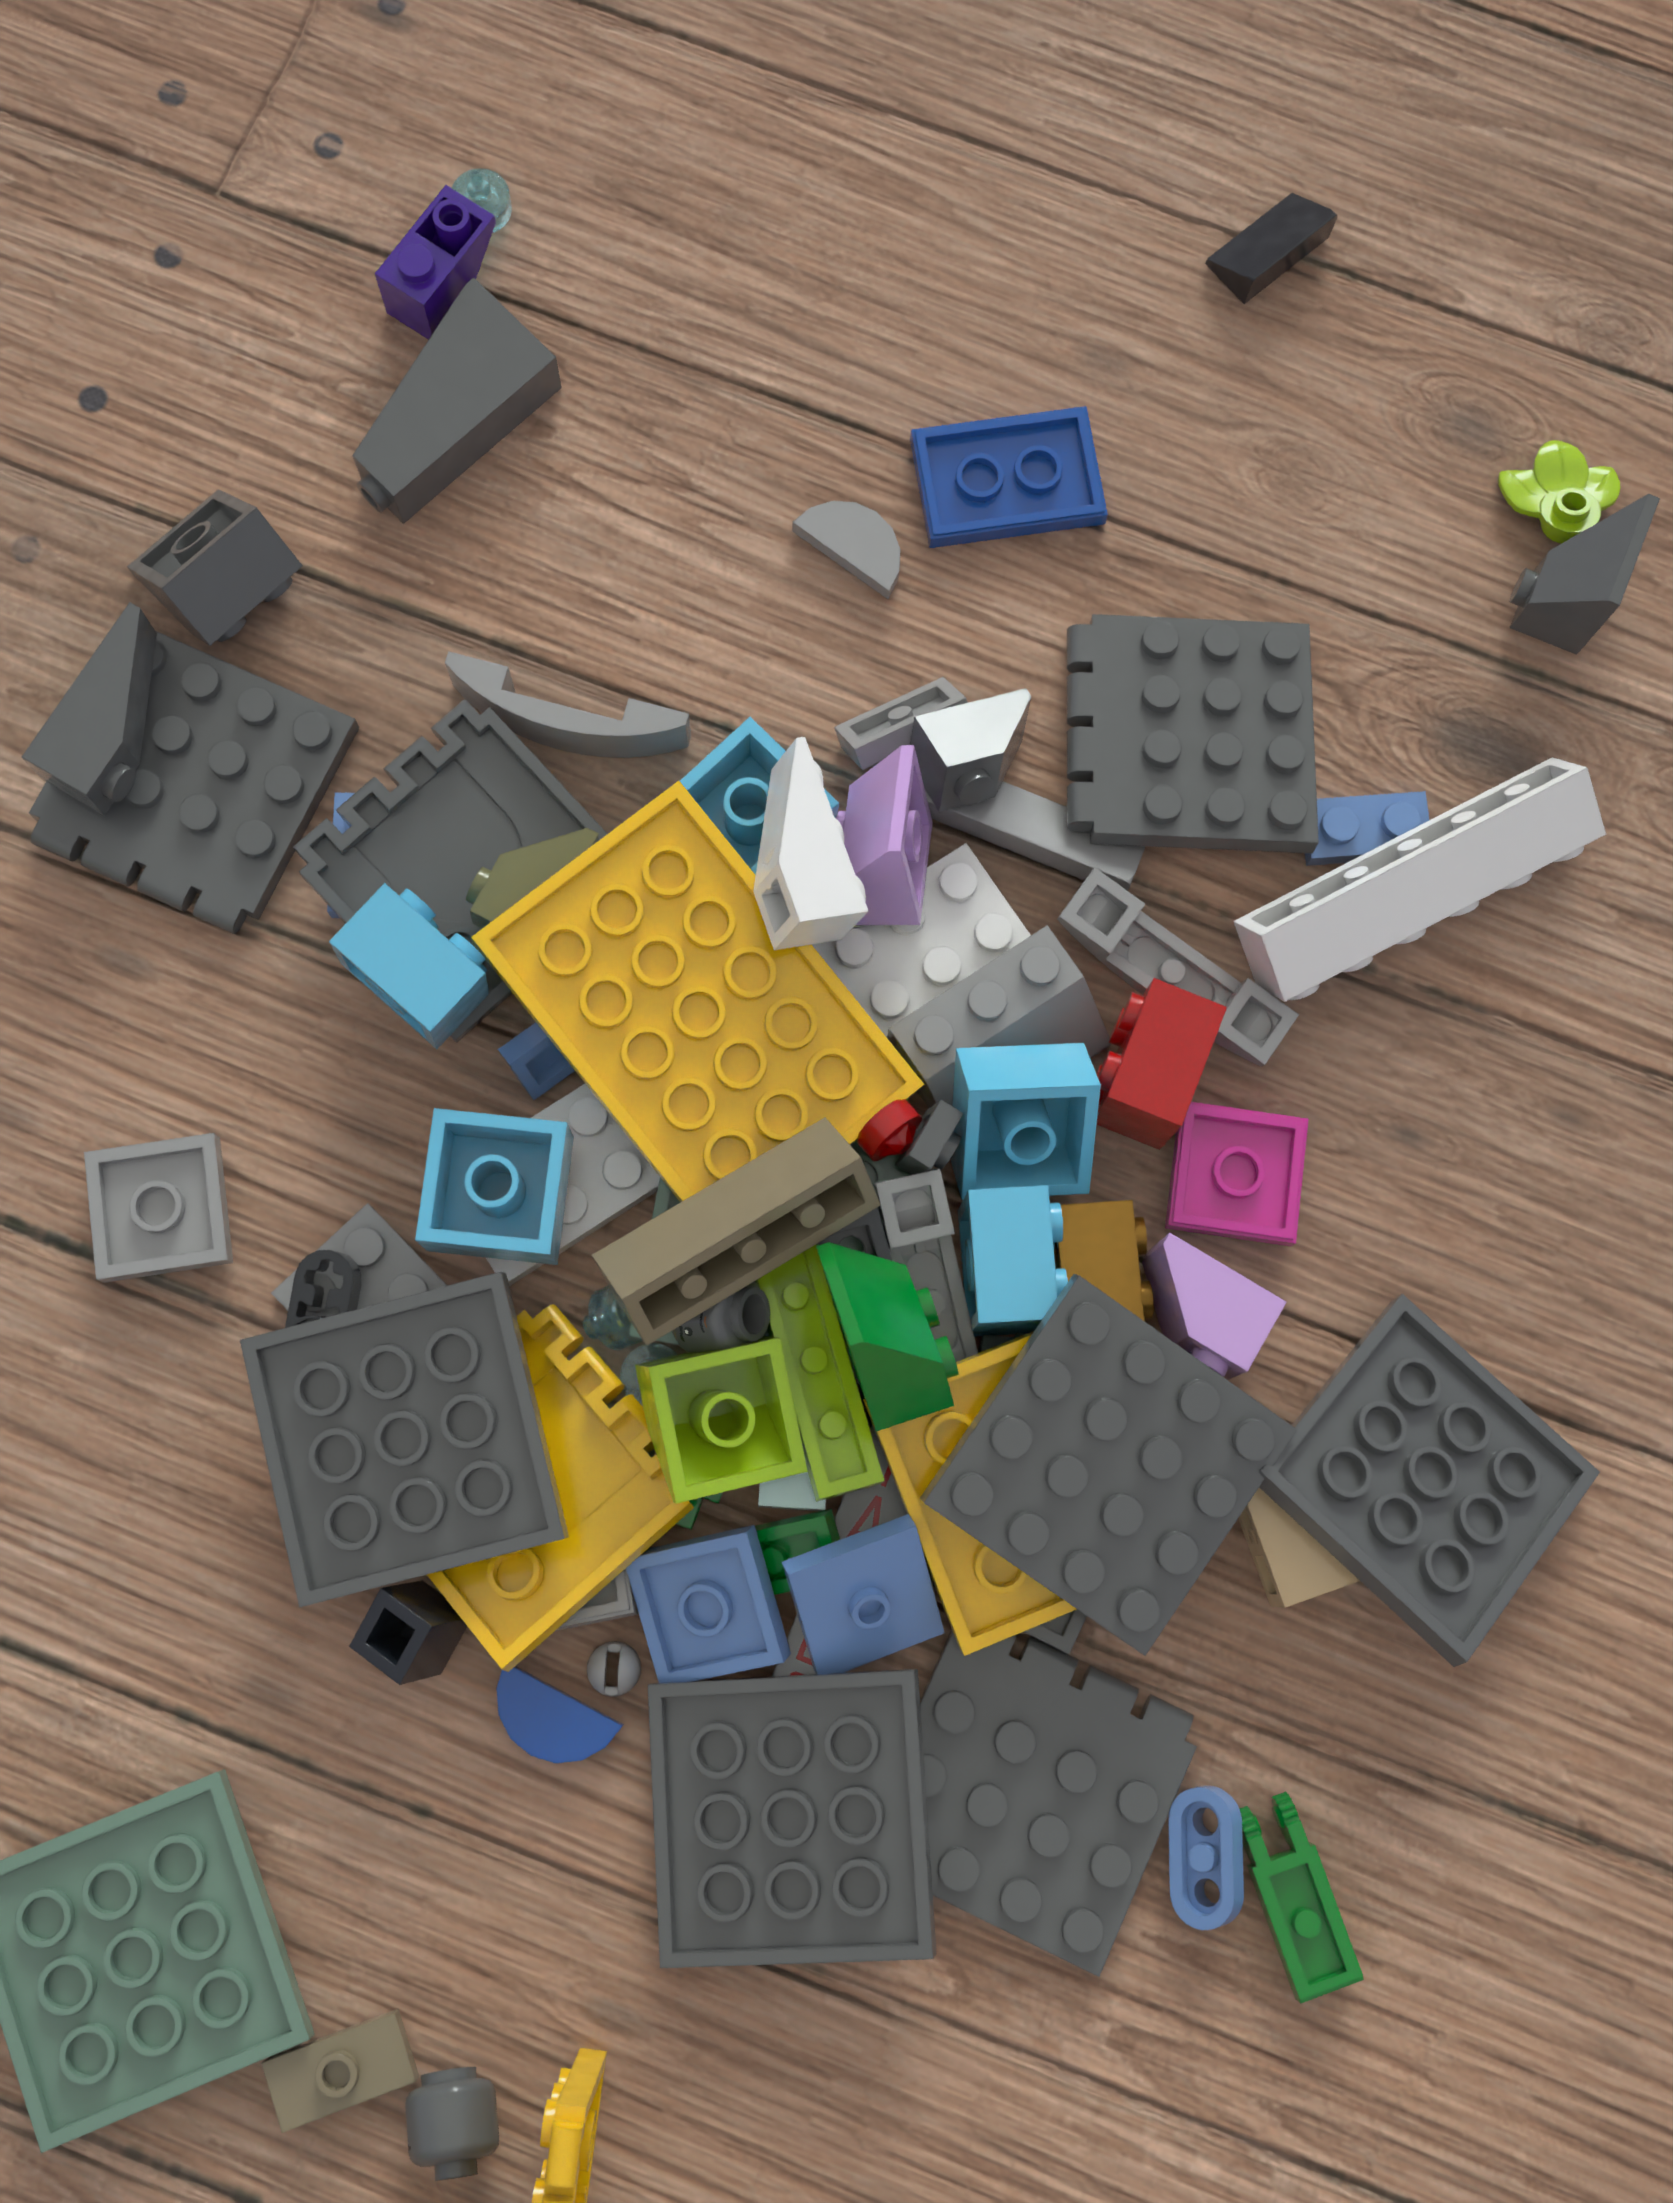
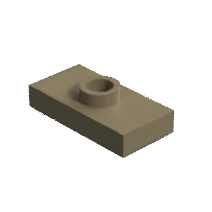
(340, 2070)

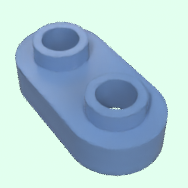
(1205, 1855)

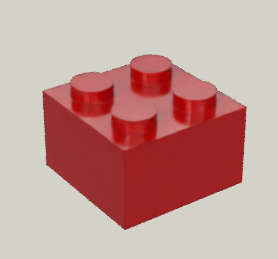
(1158, 1062)

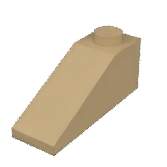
(1287, 1556)

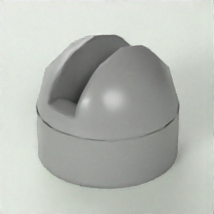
(628, 1668)

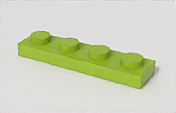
(821, 1378)

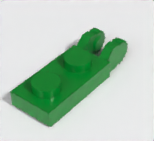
(1299, 1906)

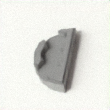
(855, 540)

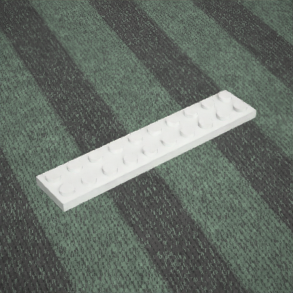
(882, 966)

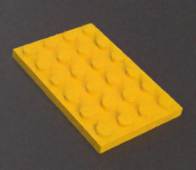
(678, 1007)

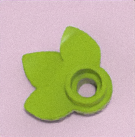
(1561, 490)

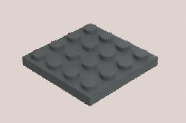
(403, 1439)
(1108, 1464)
(1428, 1479)
(791, 1820)

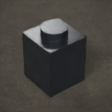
(409, 1632)

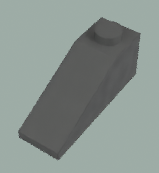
(99, 724)

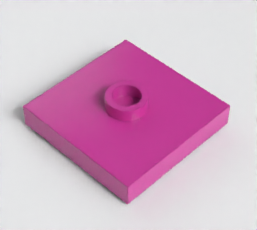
(1237, 1174)

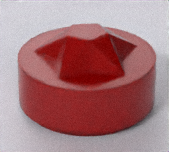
(890, 1130)

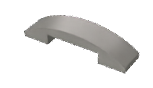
(641, 733)
(1140, 949)
(919, 1236)

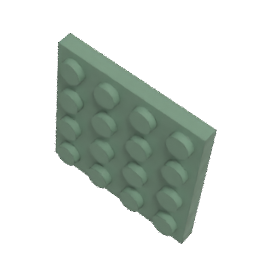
(140, 1961)

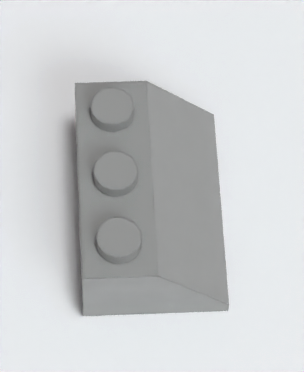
(1015, 1000)

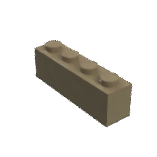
(737, 1230)

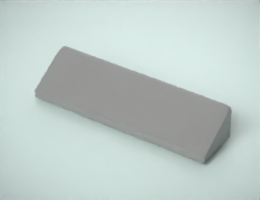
(1040, 832)

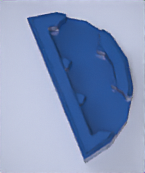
(549, 1720)

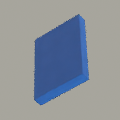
(1008, 477)

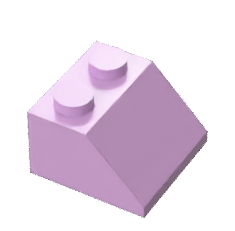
(889, 838)
(1209, 1306)

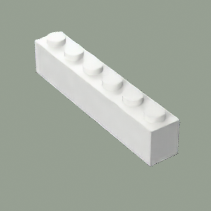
(1420, 879)

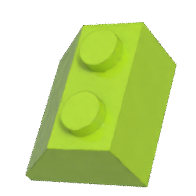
(722, 1418)

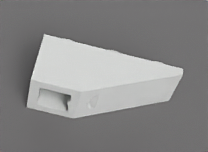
(802, 865)

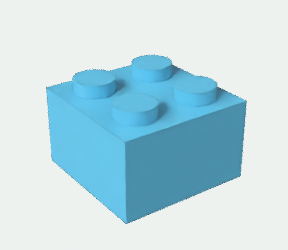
(734, 787)
(411, 965)
(1025, 1117)
(495, 1186)
(1009, 1257)

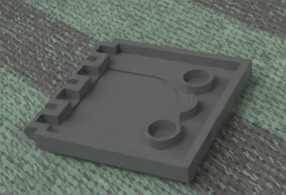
(1191, 734)
(217, 793)
(441, 826)
(1045, 1792)

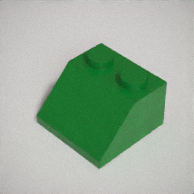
(889, 1335)

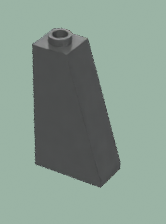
(454, 404)

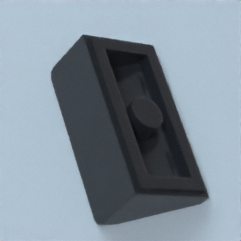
(1271, 245)

